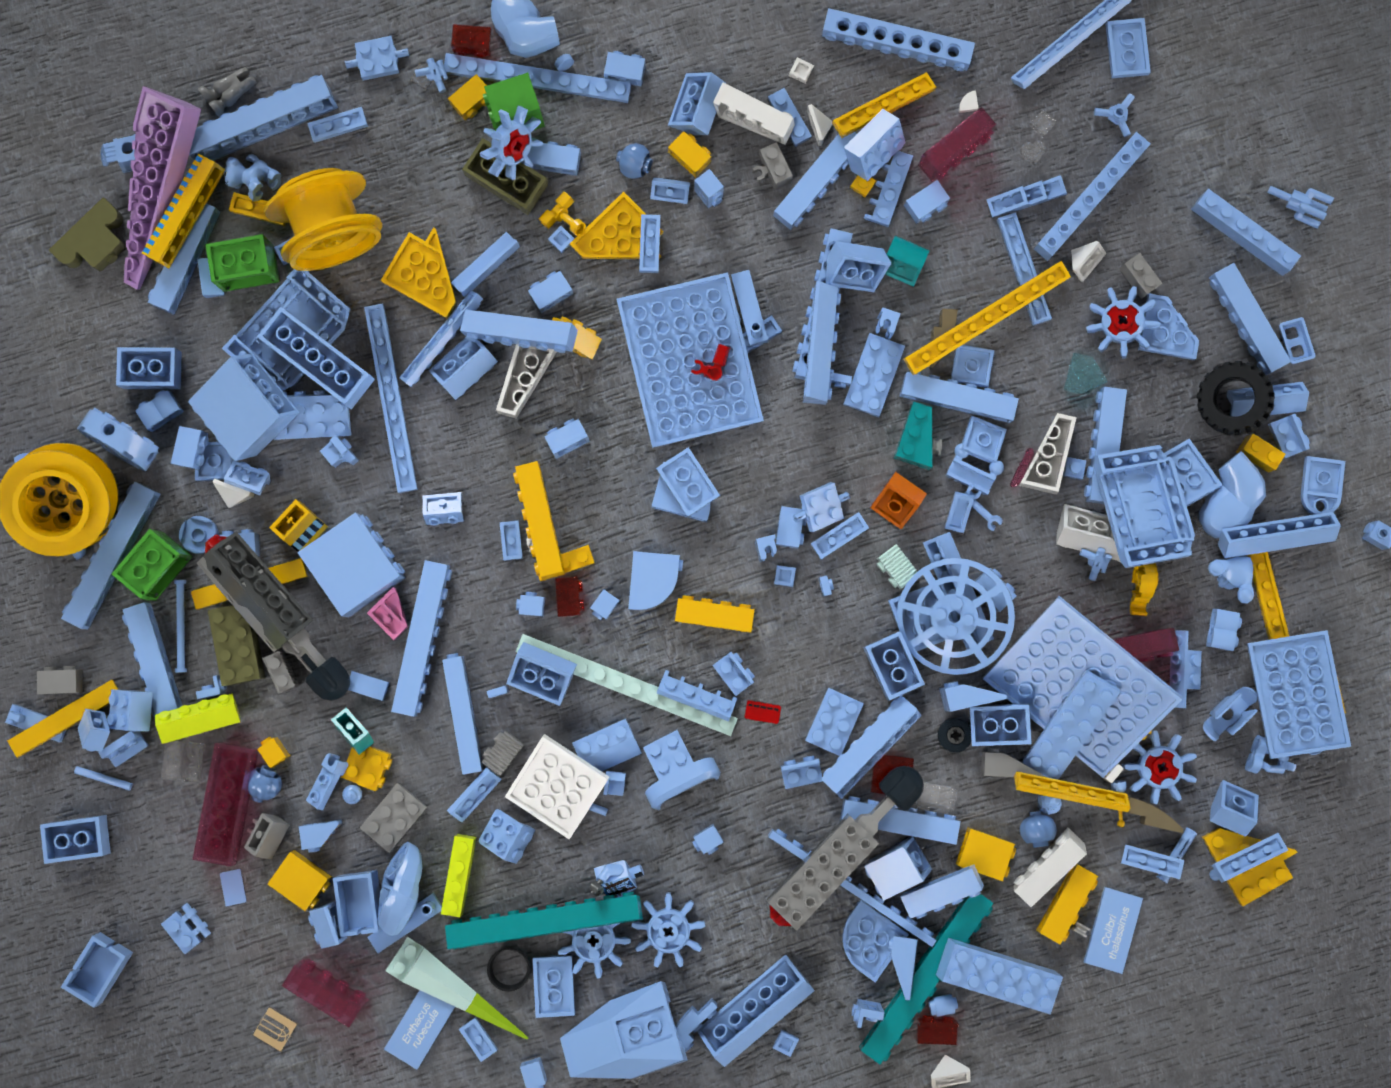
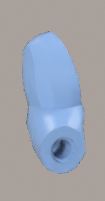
(523, 28)
(1236, 499)
(400, 889)

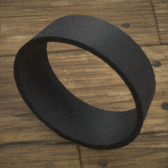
(499, 985)

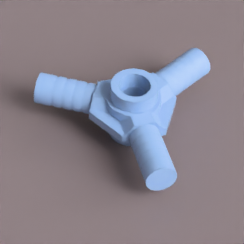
(1117, 114)

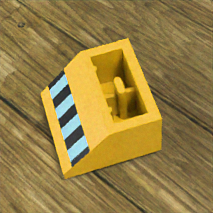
(298, 526)

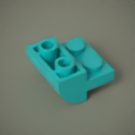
(906, 260)

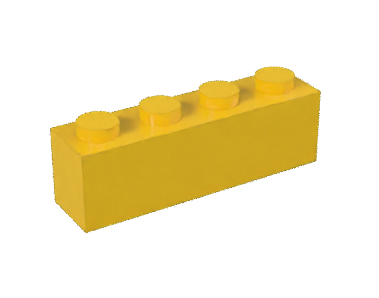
(714, 615)
(1067, 903)

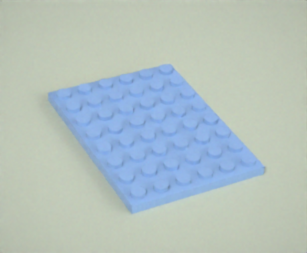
(664, 338)
(1051, 660)

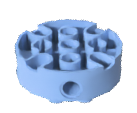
(118, 439)

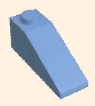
(903, 955)

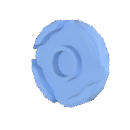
(196, 533)

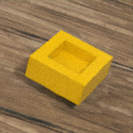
(862, 186)

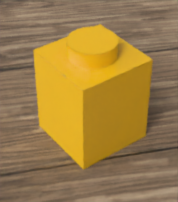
(273, 751)

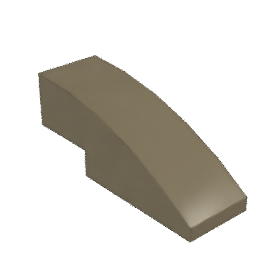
(947, 321)
(1153, 816)

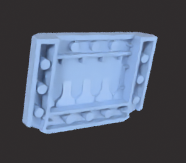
(306, 301)
(1144, 506)

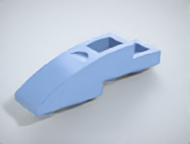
(692, 1021)

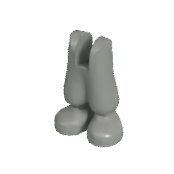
(229, 89)

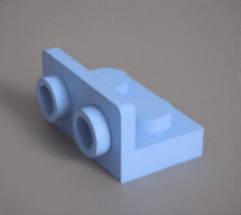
(1289, 435)
(247, 477)
(442, 508)
(733, 673)
(124, 748)
(801, 773)
(871, 1010)

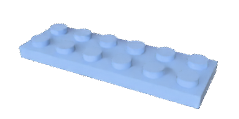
(1071, 725)

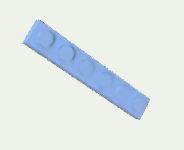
(440, 339)

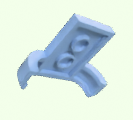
(675, 769)

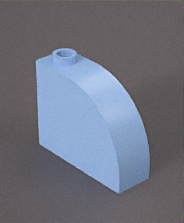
(665, 501)
(652, 579)

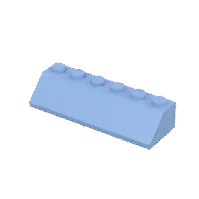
(820, 344)
(755, 1010)

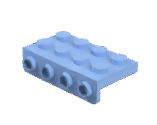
(318, 417)

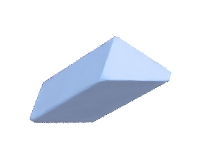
(670, 190)
(208, 288)

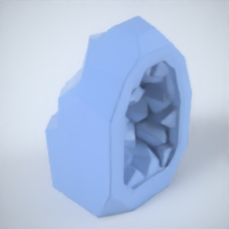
(1049, 805)

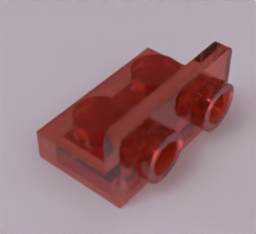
(471, 40)
(568, 596)
(937, 1031)

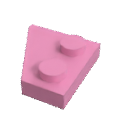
(389, 614)

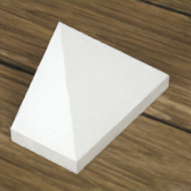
(820, 123)
(1086, 259)
(232, 495)
(949, 1073)

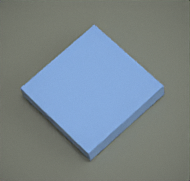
(972, 365)
(983, 439)
(215, 463)

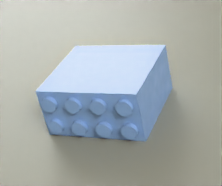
(243, 406)
(352, 564)

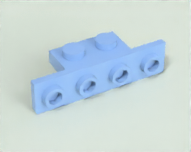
(1184, 668)

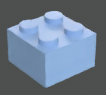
(130, 710)

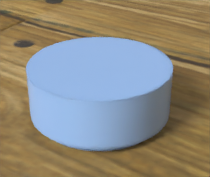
(564, 62)

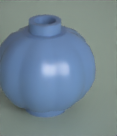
(634, 160)
(264, 783)
(1038, 829)

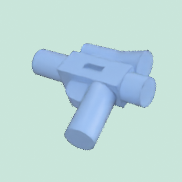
(434, 72)
(1097, 561)

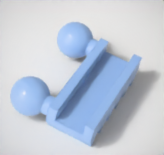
(968, 474)

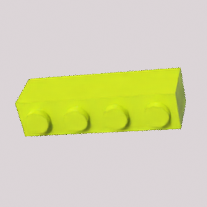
(197, 718)
(458, 875)

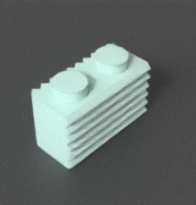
(896, 566)

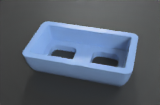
(1303, 340)

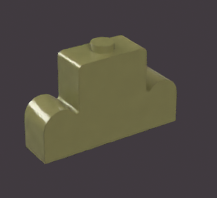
(92, 238)

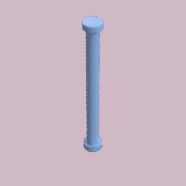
(180, 626)

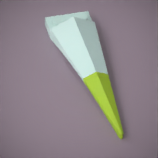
(423, 971)

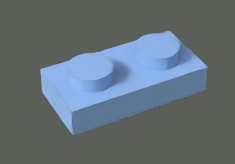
(511, 540)
(478, 1039)

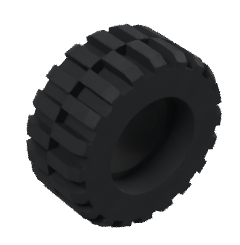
(1254, 417)

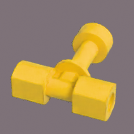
(560, 213)

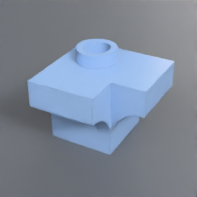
(338, 451)

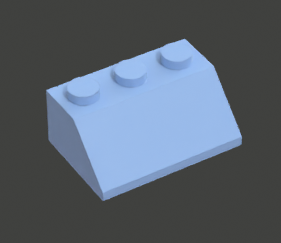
(694, 105)
(856, 266)
(463, 366)
(608, 746)

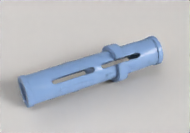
(1180, 849)

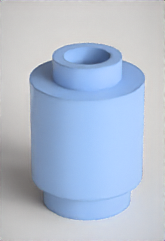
(942, 1005)

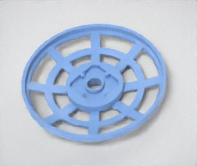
(968, 616)

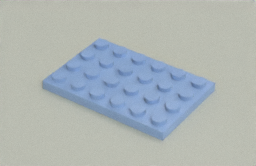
(1298, 694)

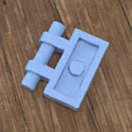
(182, 932)

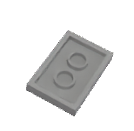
(393, 817)

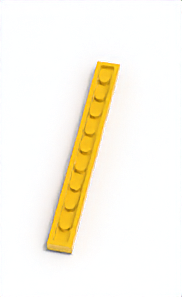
(986, 318)

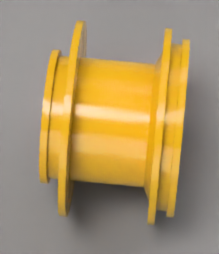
(323, 219)
(50, 533)

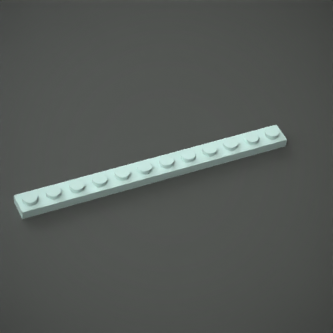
(632, 687)

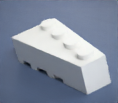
(753, 114)
(522, 378)
(1049, 461)
(1050, 867)

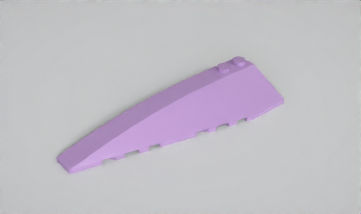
(161, 153)

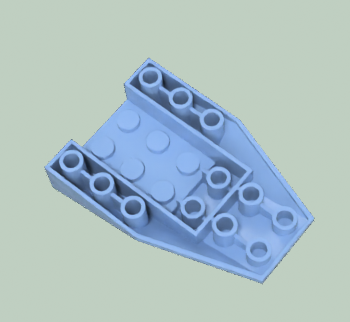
(625, 1037)

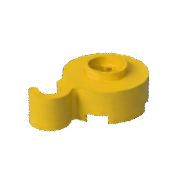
(1145, 582)

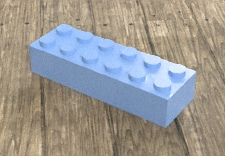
(316, 358)
(999, 976)

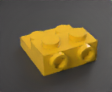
(368, 767)

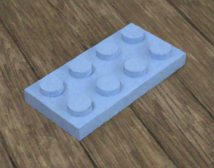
(874, 375)

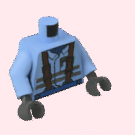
(615, 879)

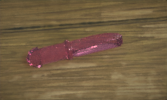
(1019, 474)

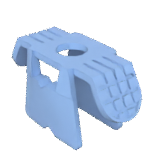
(114, 151)
(1238, 703)

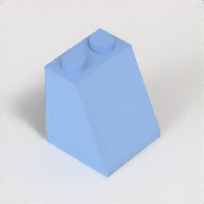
(898, 868)

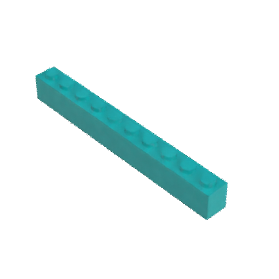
(543, 922)
(899, 1011)

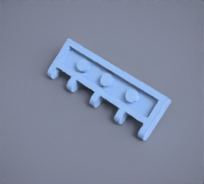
(890, 189)
(696, 697)

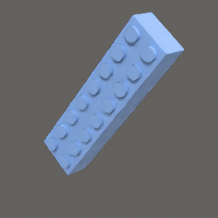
(263, 119)

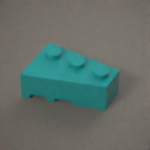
(916, 437)

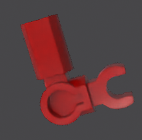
(719, 360)

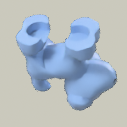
(236, 175)

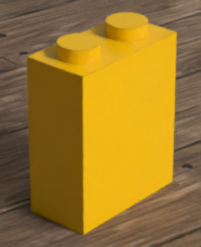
(987, 853)
(300, 880)

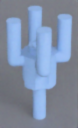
(1303, 203)

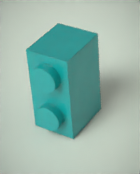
(352, 731)

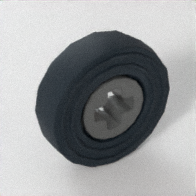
(947, 728)

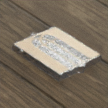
(275, 1028)

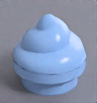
(352, 794)

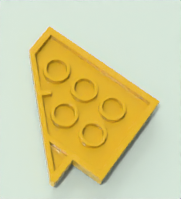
(613, 233)
(422, 273)
(1256, 880)

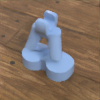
(1255, 759)

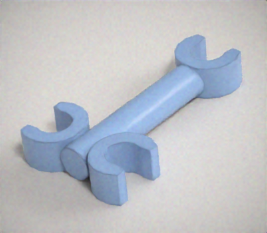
(981, 510)

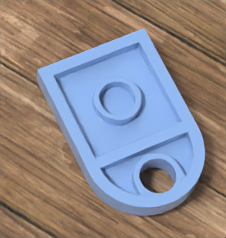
(1322, 482)

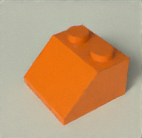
(898, 500)

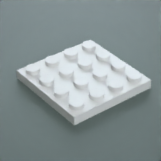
(557, 786)

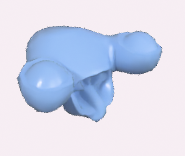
(1235, 573)

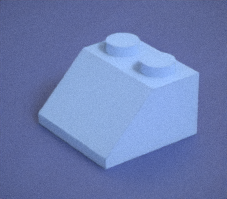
(566, 438)
(1235, 808)
(326, 925)

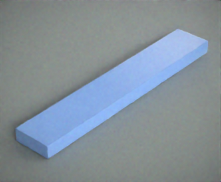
(1022, 264)

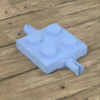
(377, 58)
(821, 507)

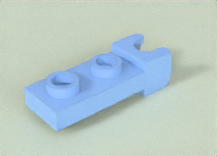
(326, 780)

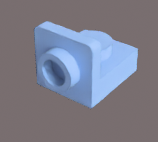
(841, 380)
(211, 691)

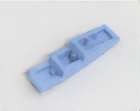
(1026, 196)

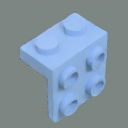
(506, 836)

